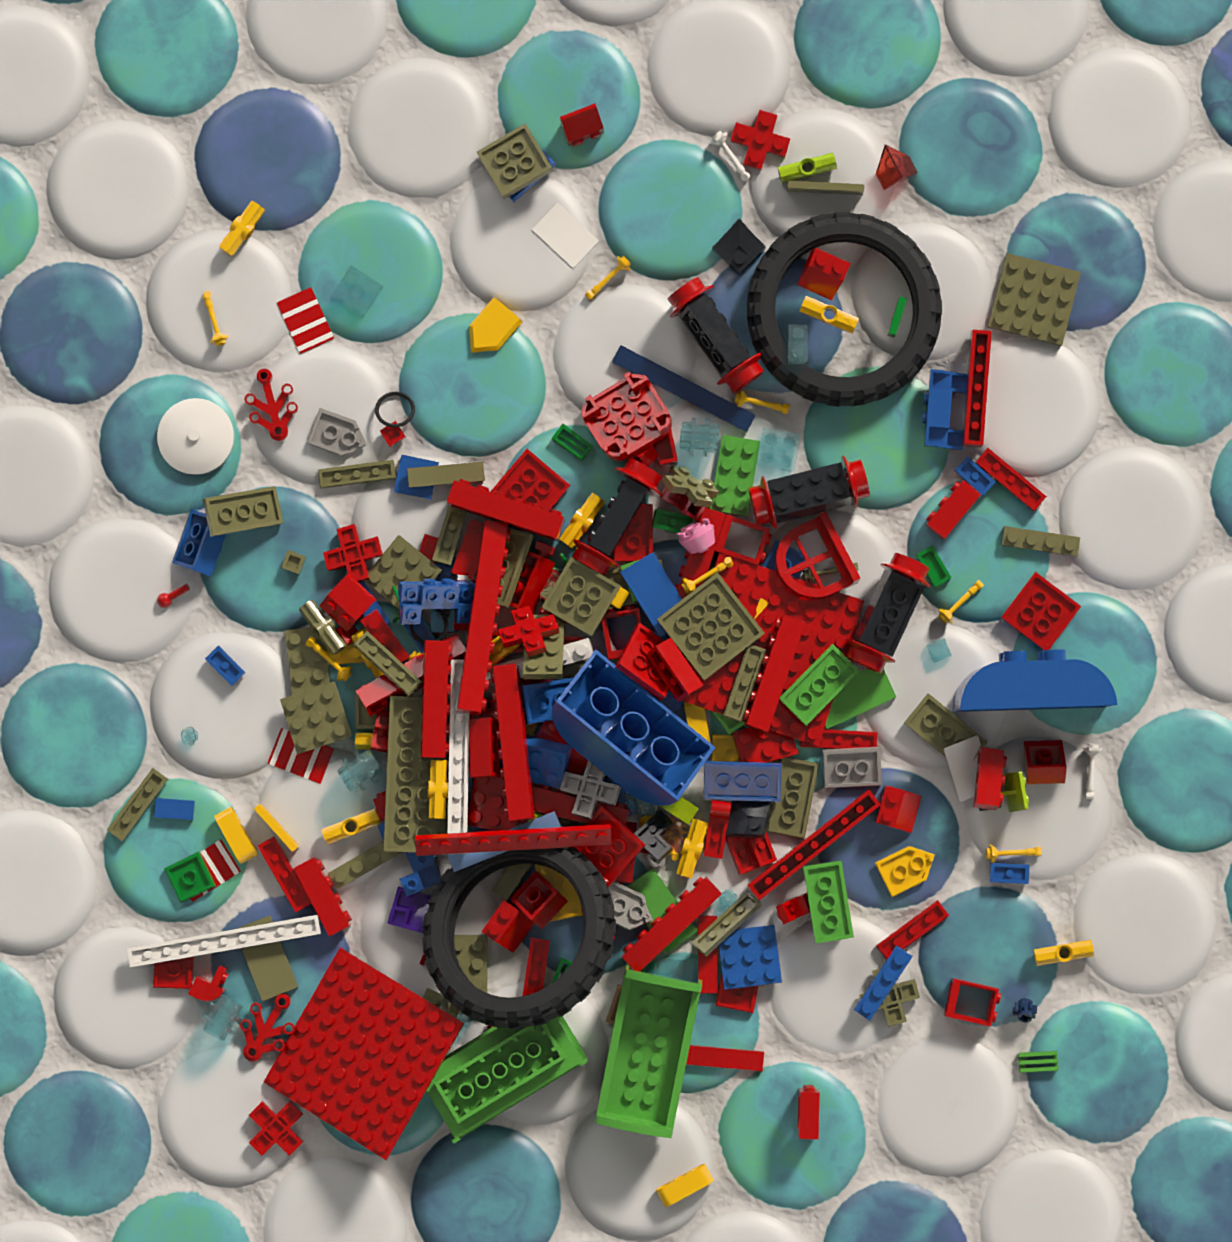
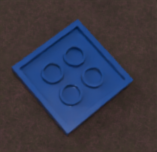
(750, 958)

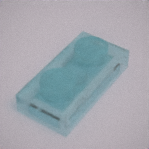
(797, 344)

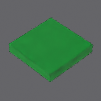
(190, 877)

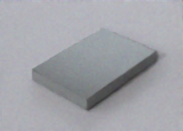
(852, 767)

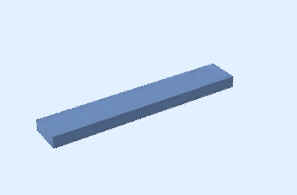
(461, 861)

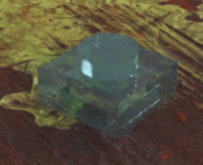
(938, 650)

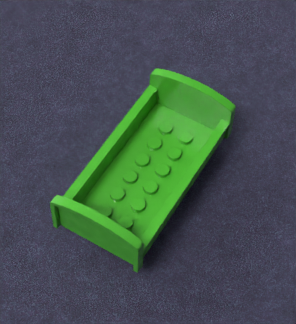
(648, 1053)
(501, 1071)

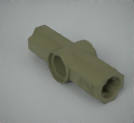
(322, 627)

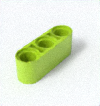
(682, 809)

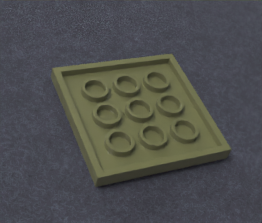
(1034, 299)
(710, 626)

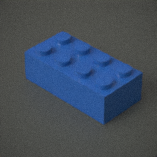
(546, 760)

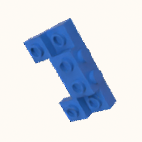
(938, 409)
(435, 595)
(424, 868)

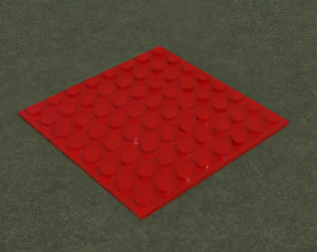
(827, 623)
(363, 1053)

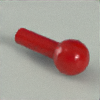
(164, 600)

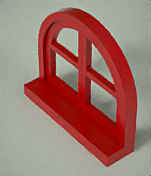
(835, 550)

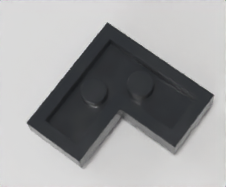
(652, 833)

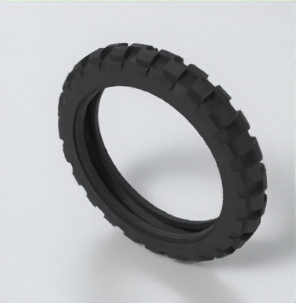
(851, 229)
(551, 1001)

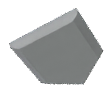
(335, 433)
(629, 907)

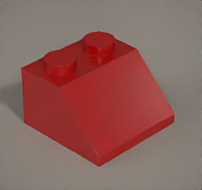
(582, 125)
(823, 273)
(347, 602)
(1044, 762)
(898, 808)
(538, 900)
(508, 926)

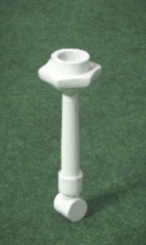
(719, 139)
(1092, 750)

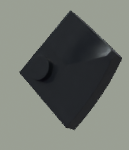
(739, 247)
(749, 819)

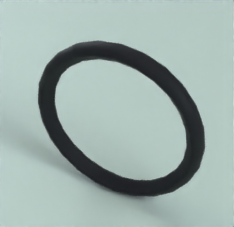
(393, 394)
(443, 634)

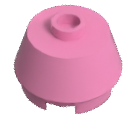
(697, 536)

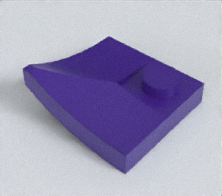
(409, 910)

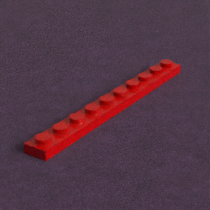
(513, 840)

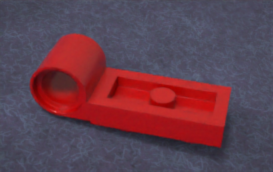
(717, 829)

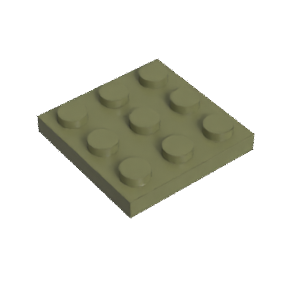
(514, 161)
(400, 564)
(581, 596)
(316, 717)

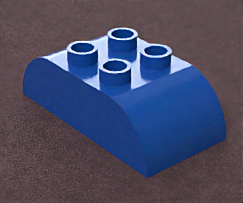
(1034, 685)
(629, 733)

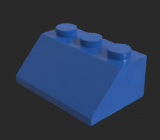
(196, 547)

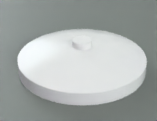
(195, 436)

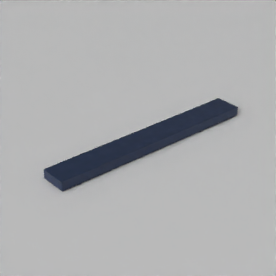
(684, 388)

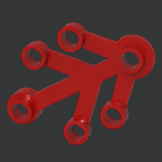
(272, 407)
(265, 1030)

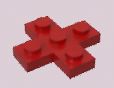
(760, 140)
(353, 553)
(528, 631)
(275, 1128)

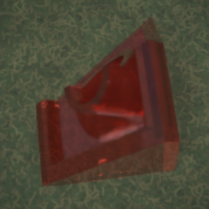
(894, 167)

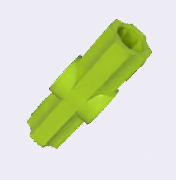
(819, 165)

